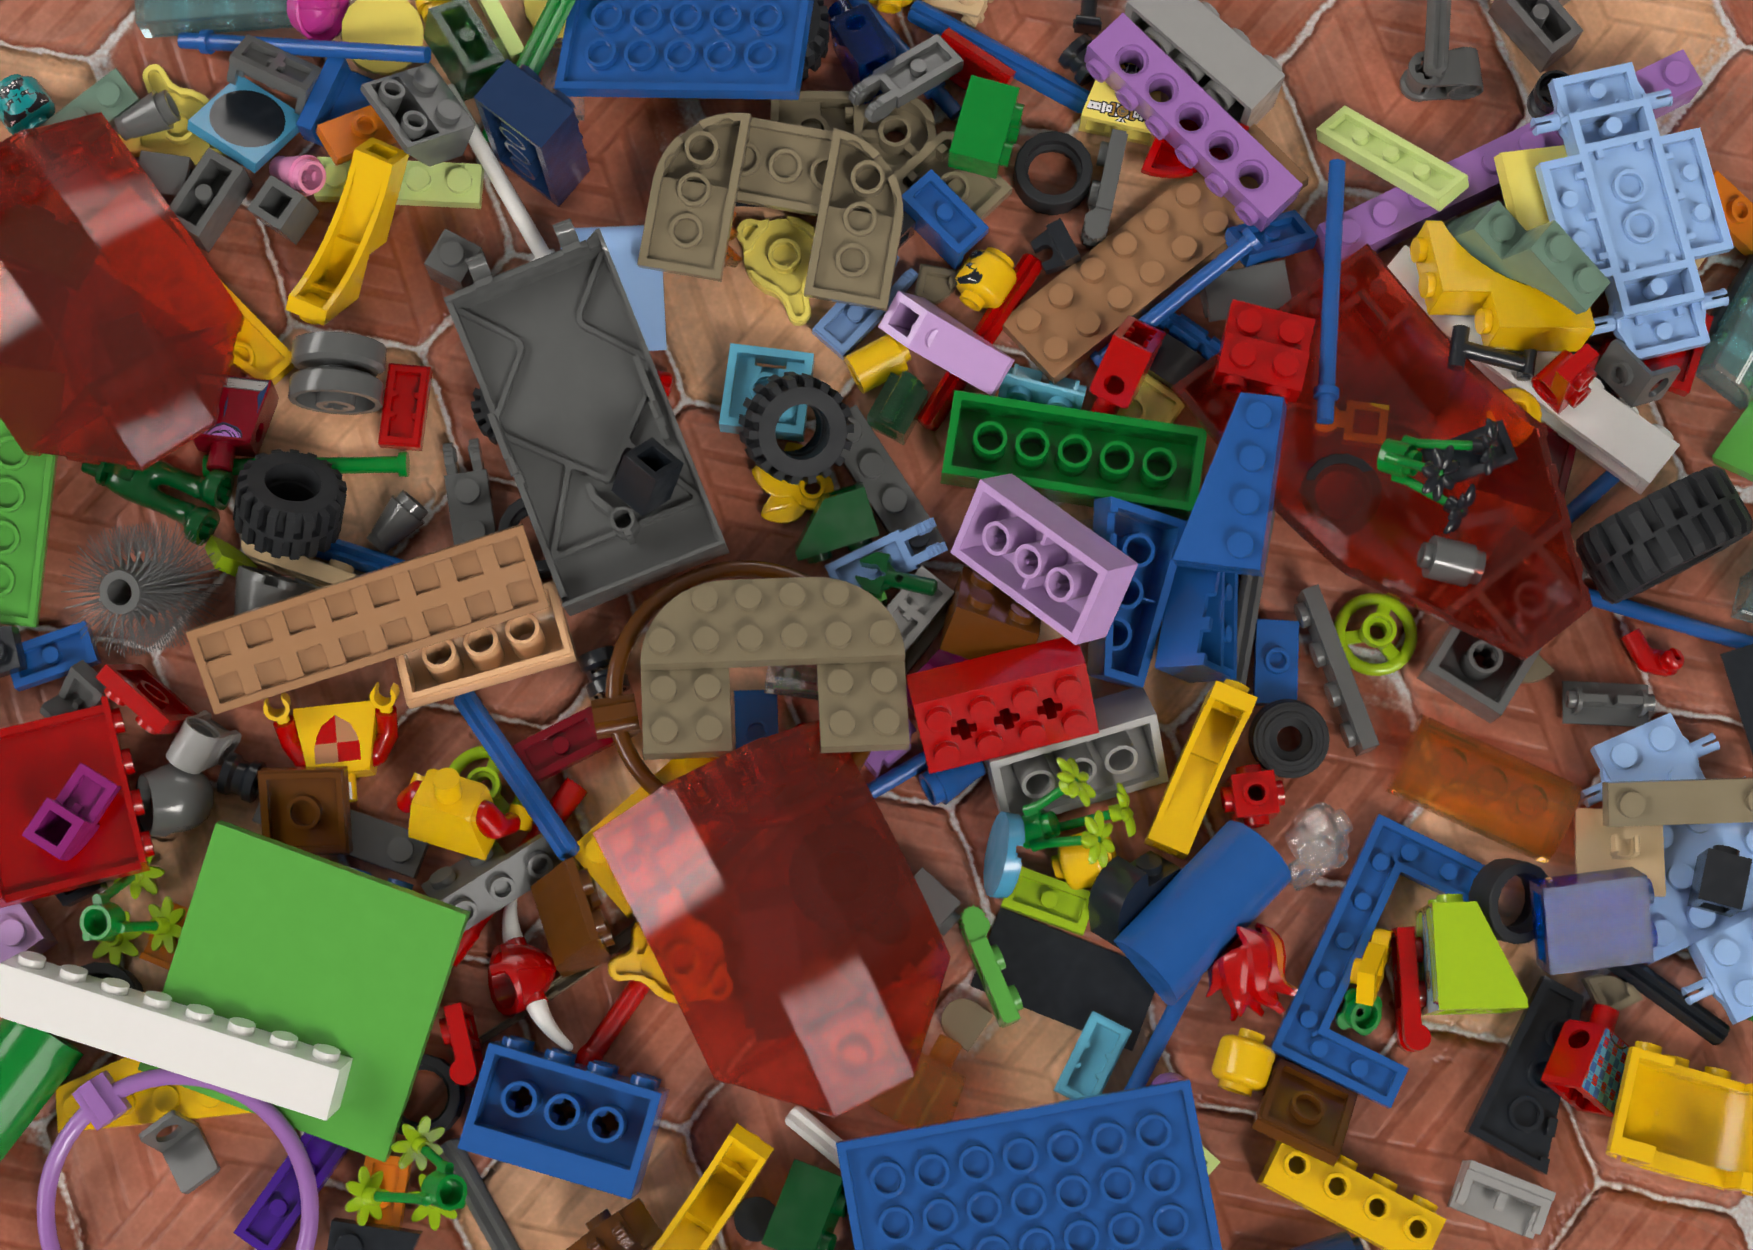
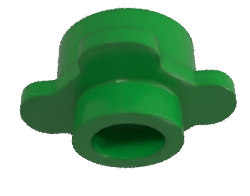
(1365, 1021)

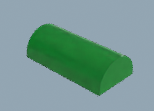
(30, 1073)

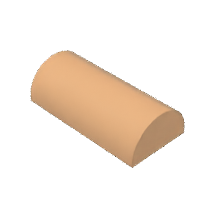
(489, 655)

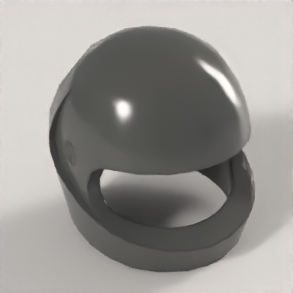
(178, 800)

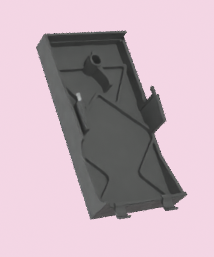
(566, 403)

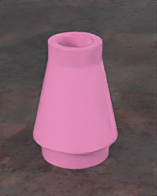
(299, 172)

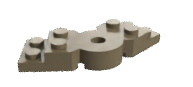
(908, 158)

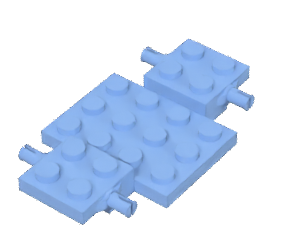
(1635, 207)
(1716, 942)

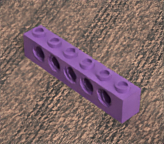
(1127, 43)

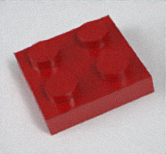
(146, 696)

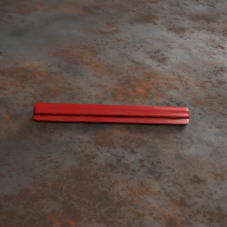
(988, 328)

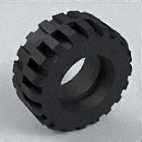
(1664, 534)

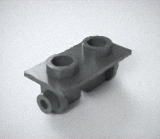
(1606, 703)

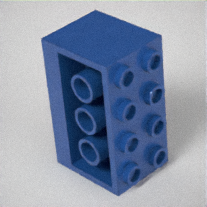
(539, 1133)

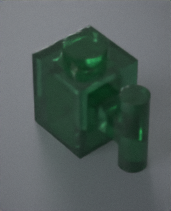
(898, 406)

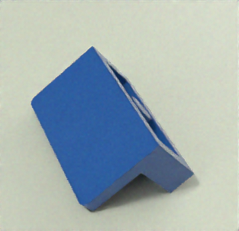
(332, 96)
(943, 218)

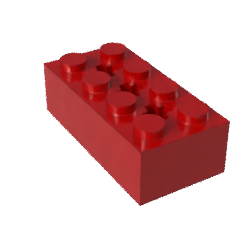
(1002, 703)

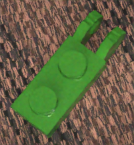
(988, 964)

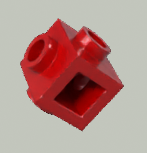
(1239, 804)

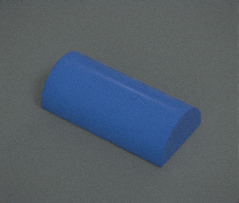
(1201, 907)

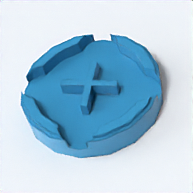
(1001, 860)

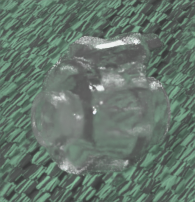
(1318, 843)

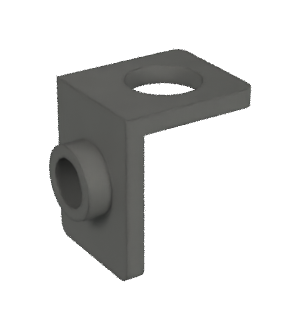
(1631, 377)
(184, 1150)

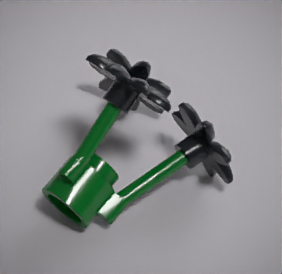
(1404, 460)

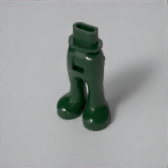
(144, 490)

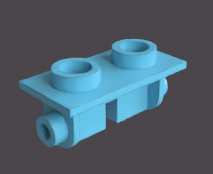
(1026, 385)

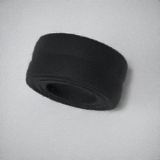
(1313, 742)

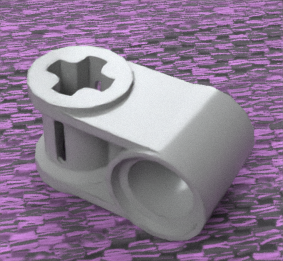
(201, 744)

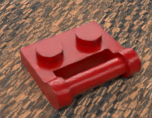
(461, 1033)

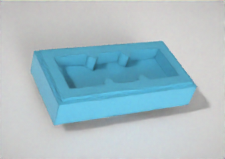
(1093, 1058)

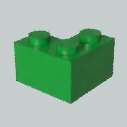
(986, 127)

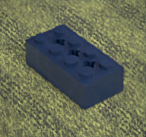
(533, 131)

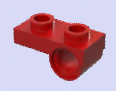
(1567, 378)

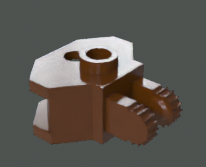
(625, 1230)

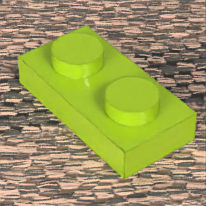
(1049, 901)

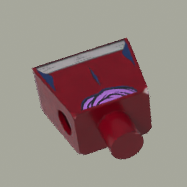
(242, 422)

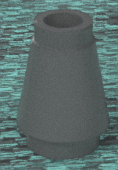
(148, 116)
(397, 521)

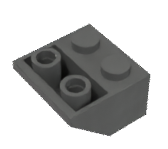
(421, 114)

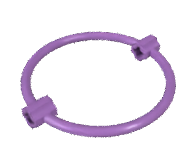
(105, 1100)

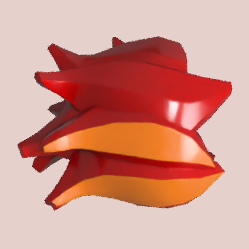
(1252, 972)

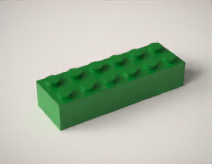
(1074, 453)

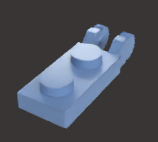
(848, 324)
(894, 544)

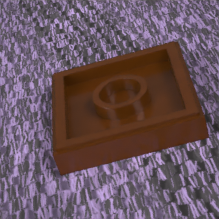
(307, 808)
(1305, 1111)

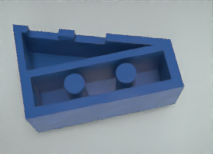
(1200, 627)

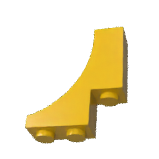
(355, 232)
(1505, 311)
(1200, 767)
(717, 1192)

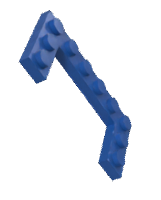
(1305, 1030)

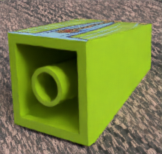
(1464, 961)

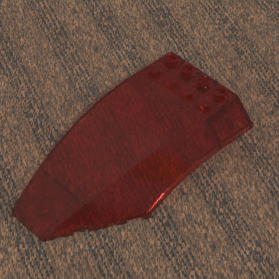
(1376, 526)

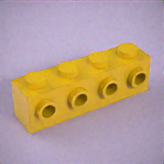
(1352, 1200)

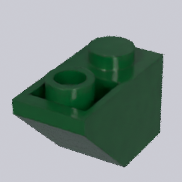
(837, 521)

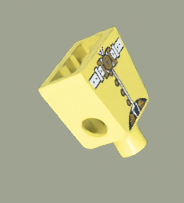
(1104, 112)

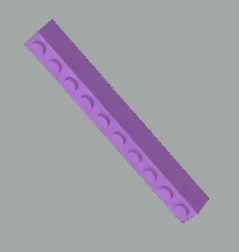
(1400, 216)

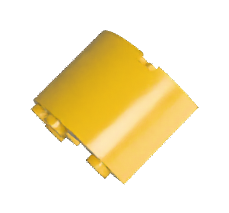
(1683, 1121)

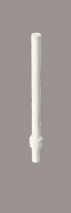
(505, 189)

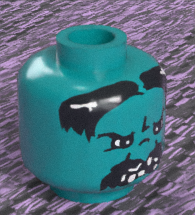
(24, 103)

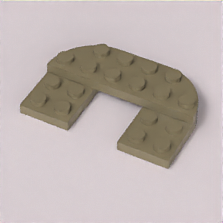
(783, 169)
(772, 624)

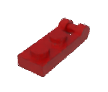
(1408, 990)

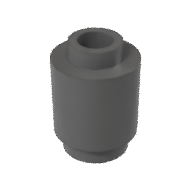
(1451, 561)

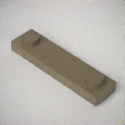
(1677, 802)

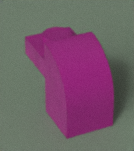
(72, 819)

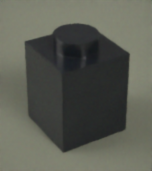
(647, 476)
(1720, 881)

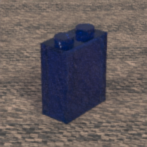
(1593, 920)

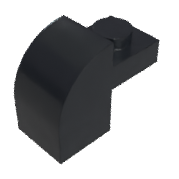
(1125, 890)

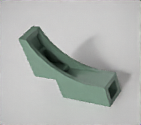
(1537, 257)

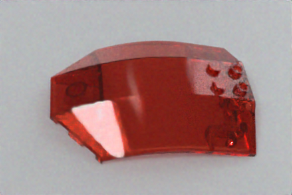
(105, 304)
(784, 921)

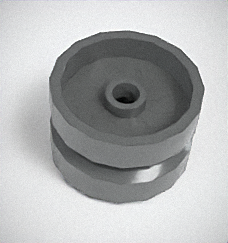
(337, 373)

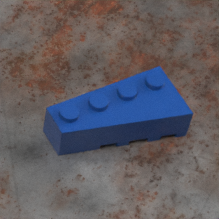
(1236, 501)
(1151, 542)

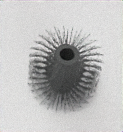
(142, 588)

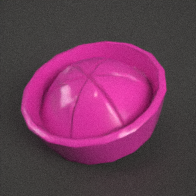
(317, 17)

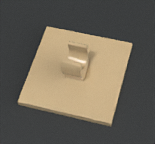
(1619, 847)

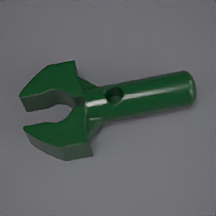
(892, 578)

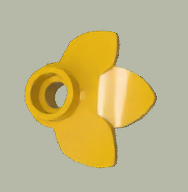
(788, 500)

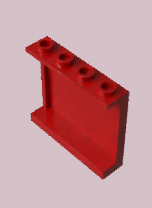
(36, 765)

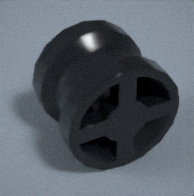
(1073, 59)
(240, 777)

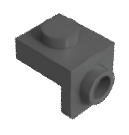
(77, 692)

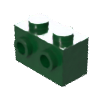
(807, 1210)

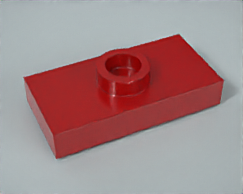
(976, 62)
(405, 407)

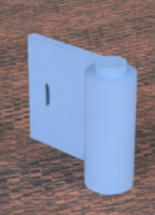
(641, 285)

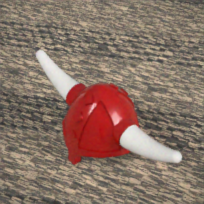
(521, 977)

